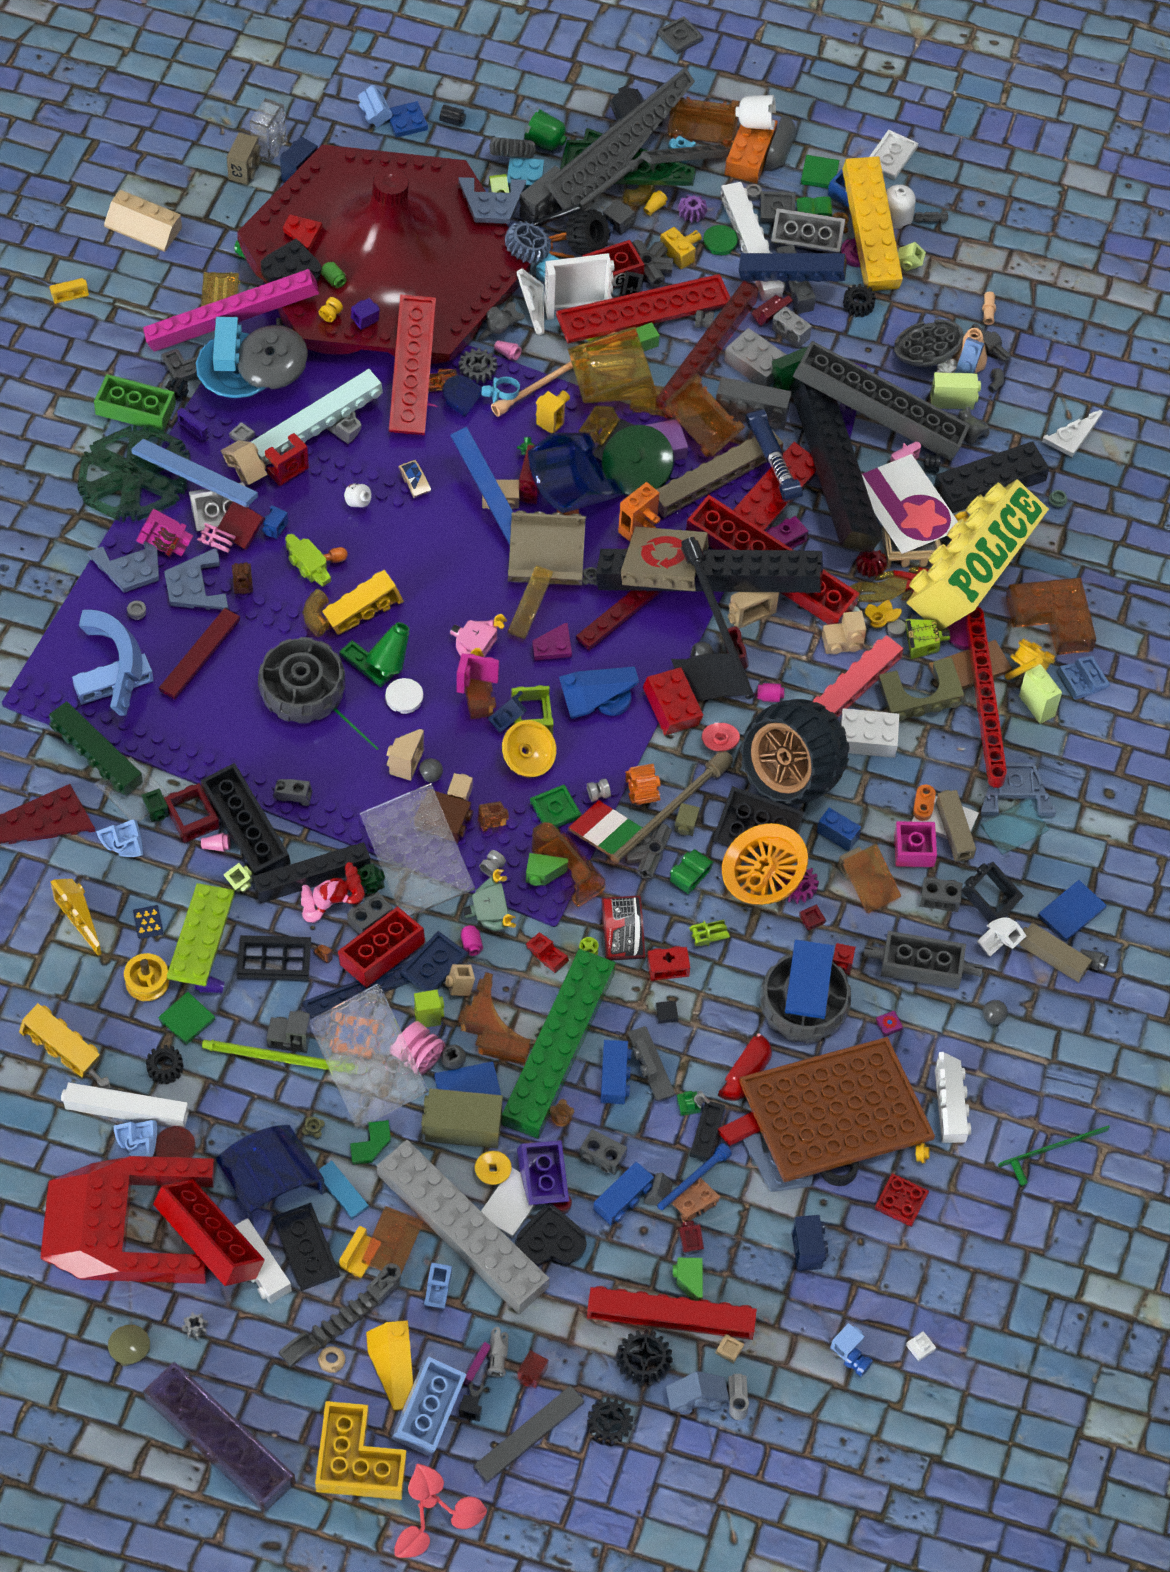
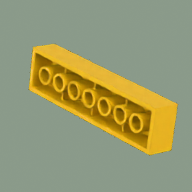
(872, 223)

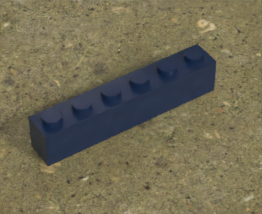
(792, 267)

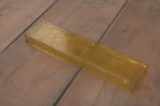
(530, 602)

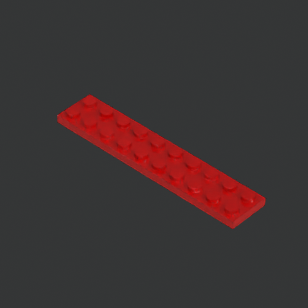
(643, 308)

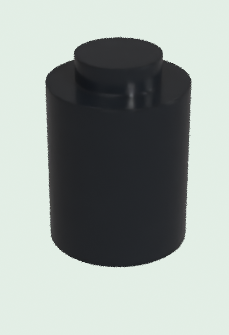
(452, 115)

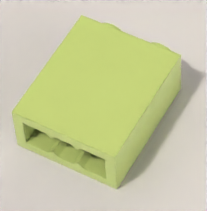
(955, 390)
(1040, 694)

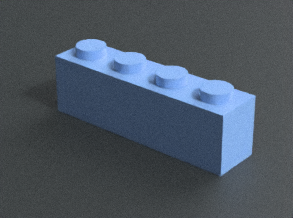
(102, 680)

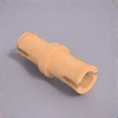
(989, 308)

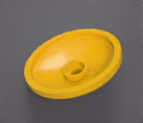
(538, 744)

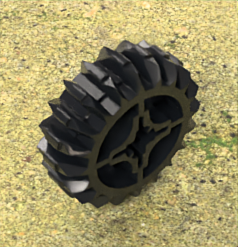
(635, 1357)

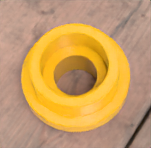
(922, 1153)

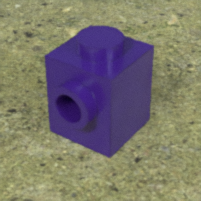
(365, 313)

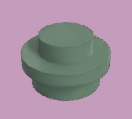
(1058, 498)

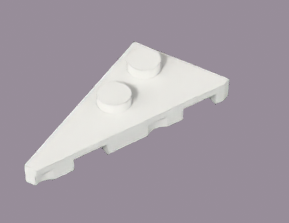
(534, 296)

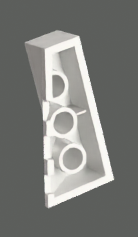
(951, 1099)

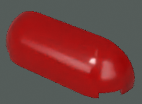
(752, 1060)

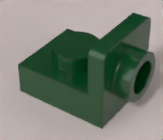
(155, 805)

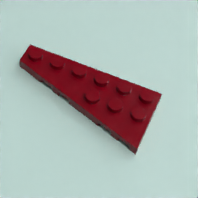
(45, 818)

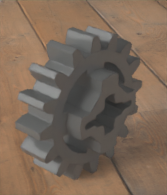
(478, 365)

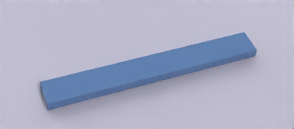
(195, 473)

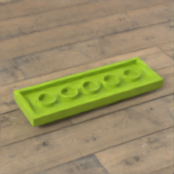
(201, 934)

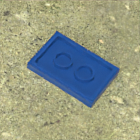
(1072, 910)
(474, 1079)

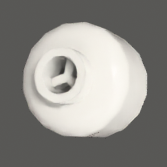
(357, 495)

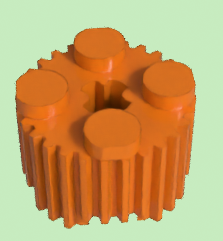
(643, 784)

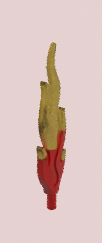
(890, 588)

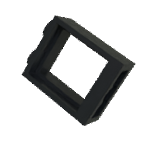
(1012, 894)

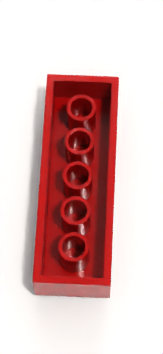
(764, 500)
(209, 1232)

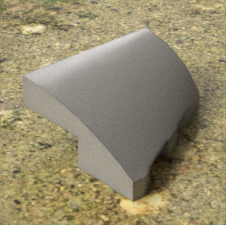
(346, 428)

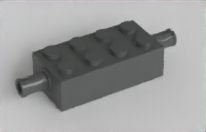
(923, 960)

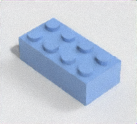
(428, 1406)

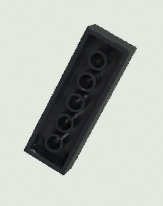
(964, 483)
(245, 820)

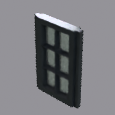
(274, 958)

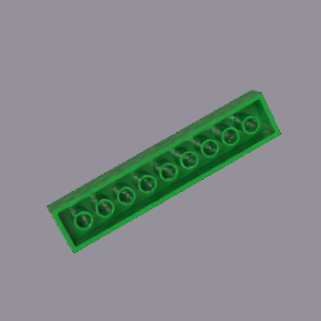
(558, 1043)

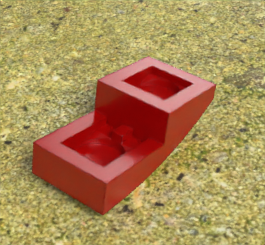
(546, 952)

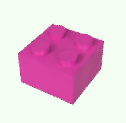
(915, 844)

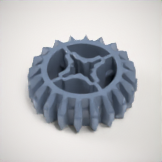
(527, 242)

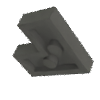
(178, 367)

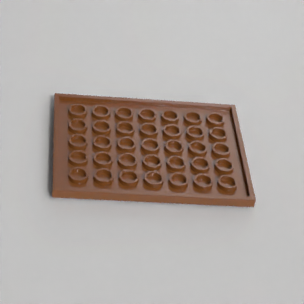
(836, 1109)

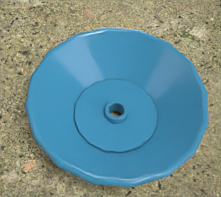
(222, 383)

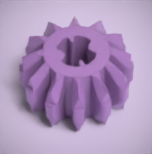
(692, 208)

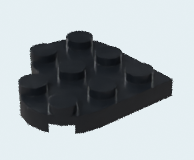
(288, 261)
(550, 1237)

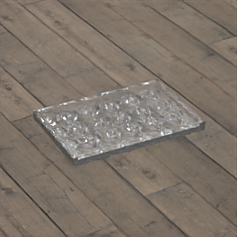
(417, 850)
(368, 1056)

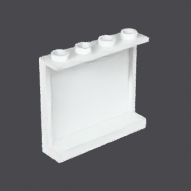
(577, 282)

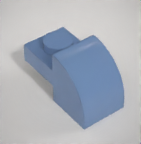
(438, 1286)

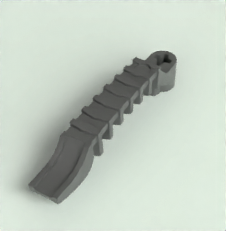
(376, 1292)

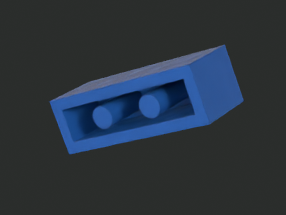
(615, 1072)
(624, 1194)

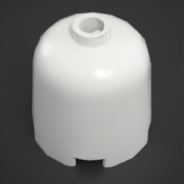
(757, 111)
(901, 205)

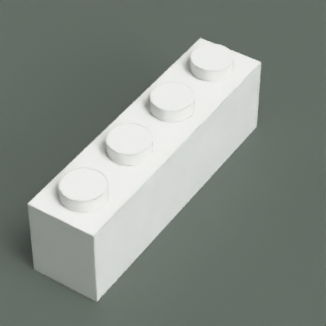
(271, 1279)

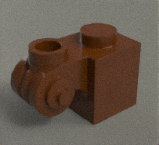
(242, 578)

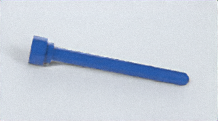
(721, 1153)

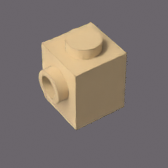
(460, 786)
(460, 980)

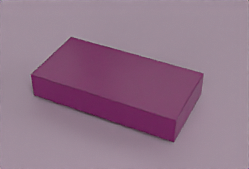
(476, 1363)

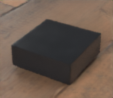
(667, 1012)

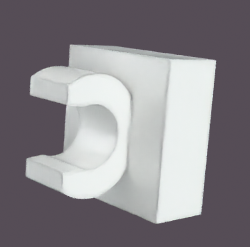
(921, 1346)

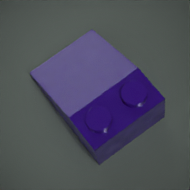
(543, 1172)

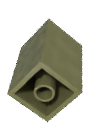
(462, 1118)

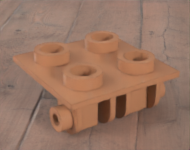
(695, 1199)

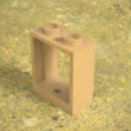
(751, 607)

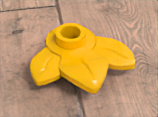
(882, 614)

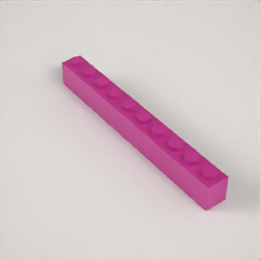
(242, 305)

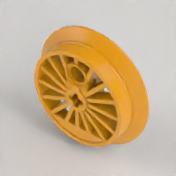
(767, 866)

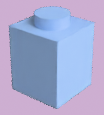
(847, 1340)

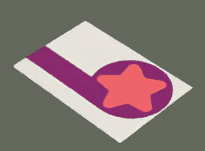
(908, 504)

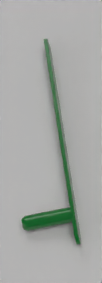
(1015, 1161)

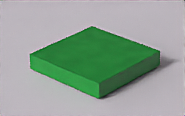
(819, 171)
(555, 806)
(187, 1018)

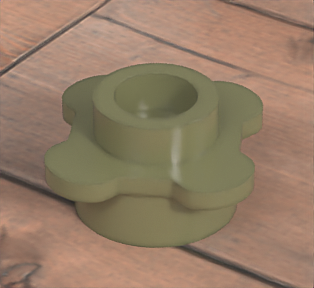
(313, 1121)

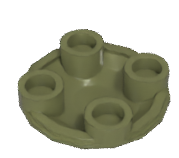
(129, 1344)

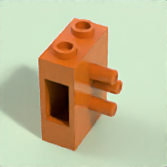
(639, 510)

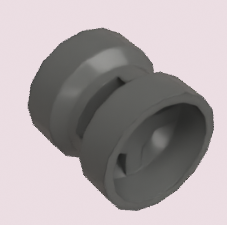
(703, 319)

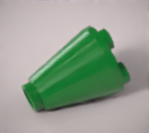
(390, 650)

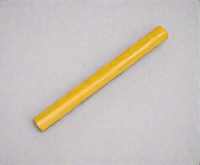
(1025, 667)

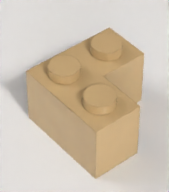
(245, 460)
(845, 635)

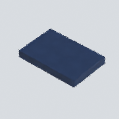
(433, 962)

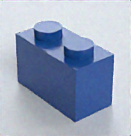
(839, 829)

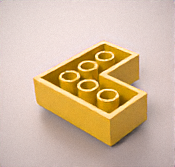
(349, 1465)

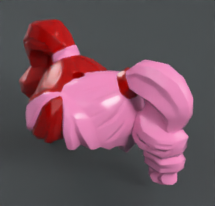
(331, 892)

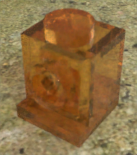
(492, 815)

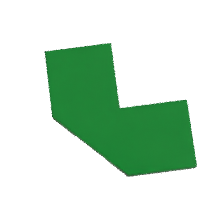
(369, 1150)

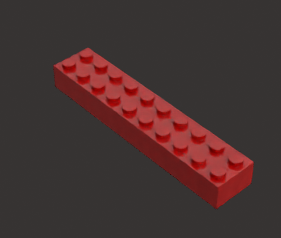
(734, 532)

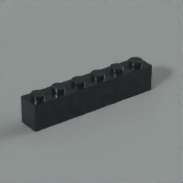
(309, 872)

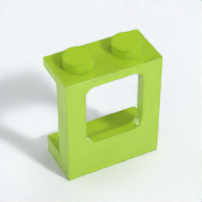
(537, 693)

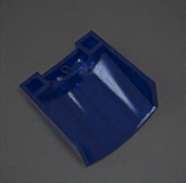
(569, 472)
(267, 1167)

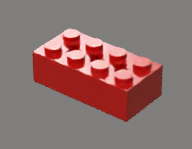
(381, 946)

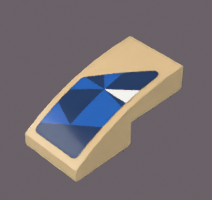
(414, 478)

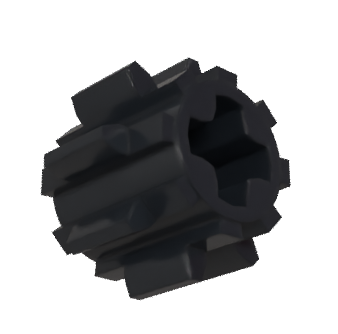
(178, 386)

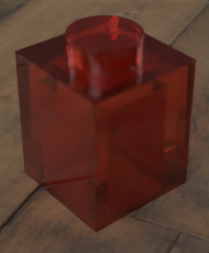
(532, 1369)

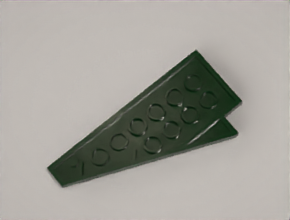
(646, 174)

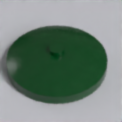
(637, 457)

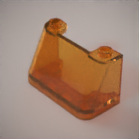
(704, 121)
(702, 416)
(554, 842)

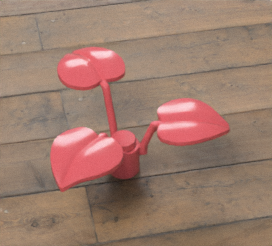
(424, 1487)

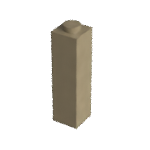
(955, 825)
(1055, 952)

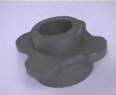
(591, 571)

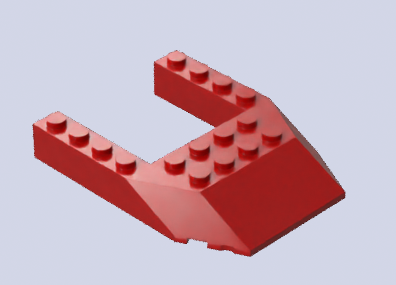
(90, 1220)

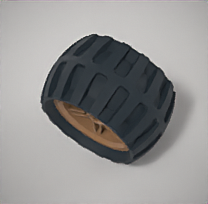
(799, 762)

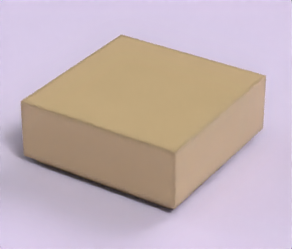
(729, 1348)

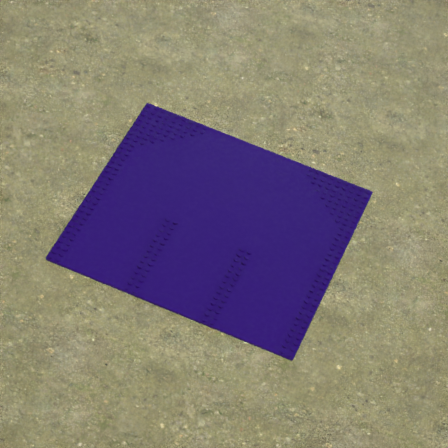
(448, 570)

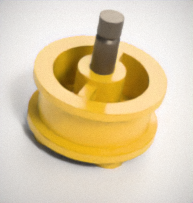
(1028, 651)
(146, 977)

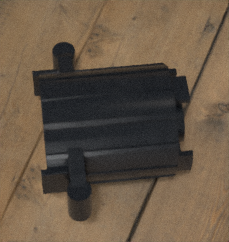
(625, 102)

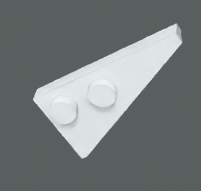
(1071, 437)

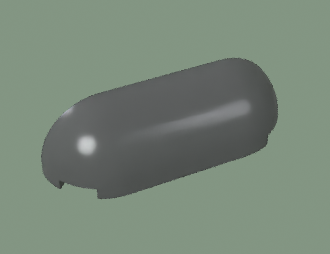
(781, 144)

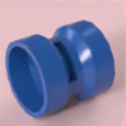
(858, 1362)

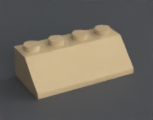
(143, 220)

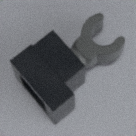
(470, 1406)

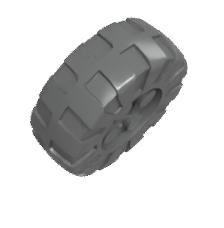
(301, 680)
(803, 1028)

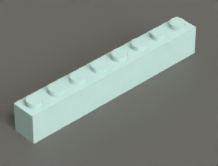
(320, 414)

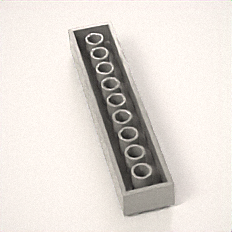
(463, 1226)

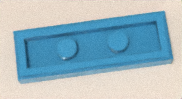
(343, 1190)

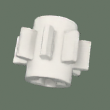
(948, 366)

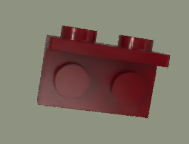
(767, 310)

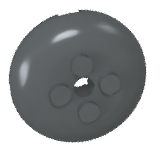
(929, 343)
(273, 370)

